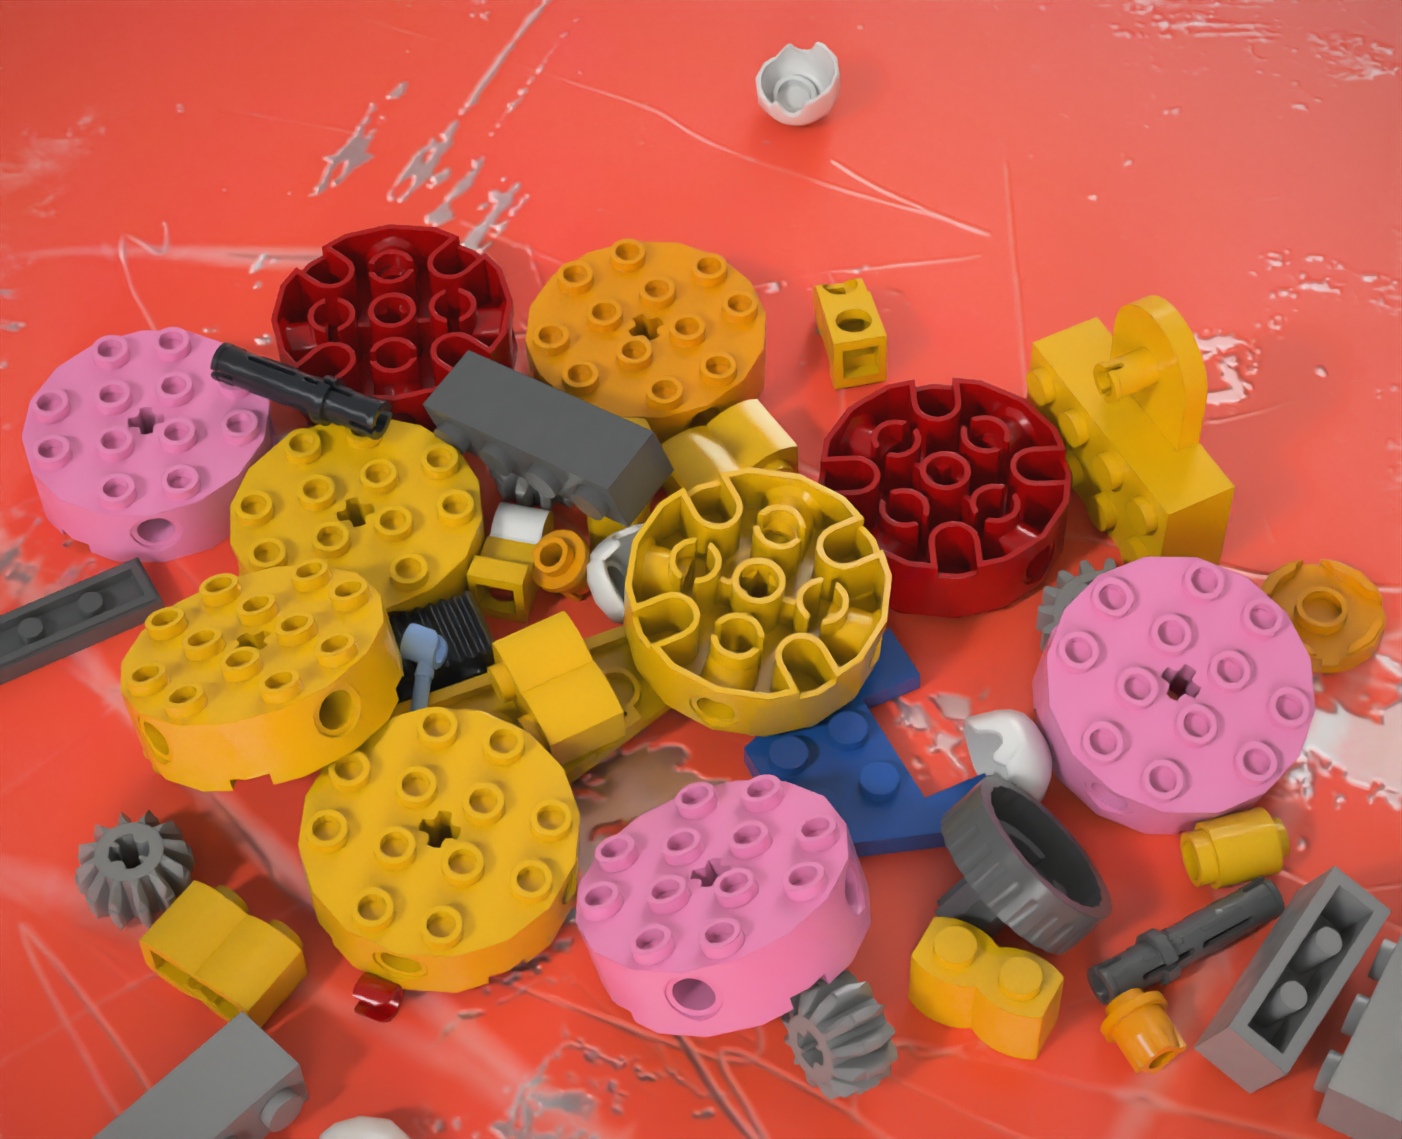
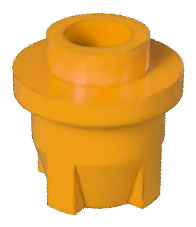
(562, 564)
(1142, 1030)

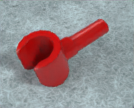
(378, 997)

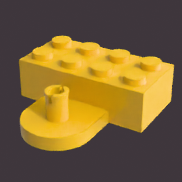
(1134, 428)

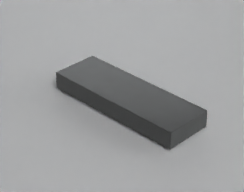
(75, 618)

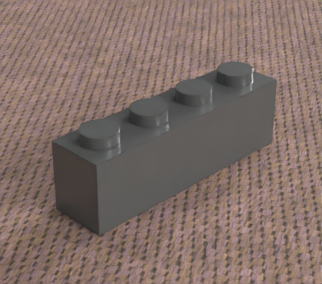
(549, 439)

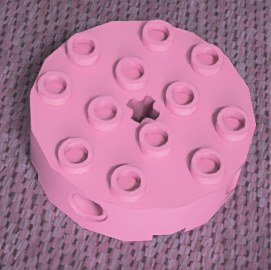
(143, 445)
(1211, 643)
(723, 906)

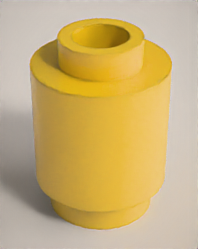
(1234, 848)

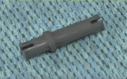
(1163, 953)

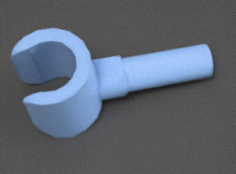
(429, 651)

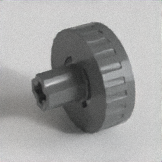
(1020, 869)

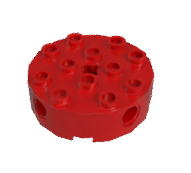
(394, 314)
(955, 490)

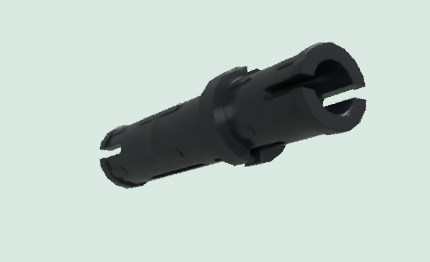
(324, 398)

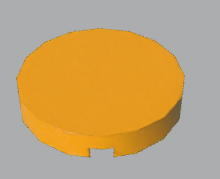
(1332, 611)

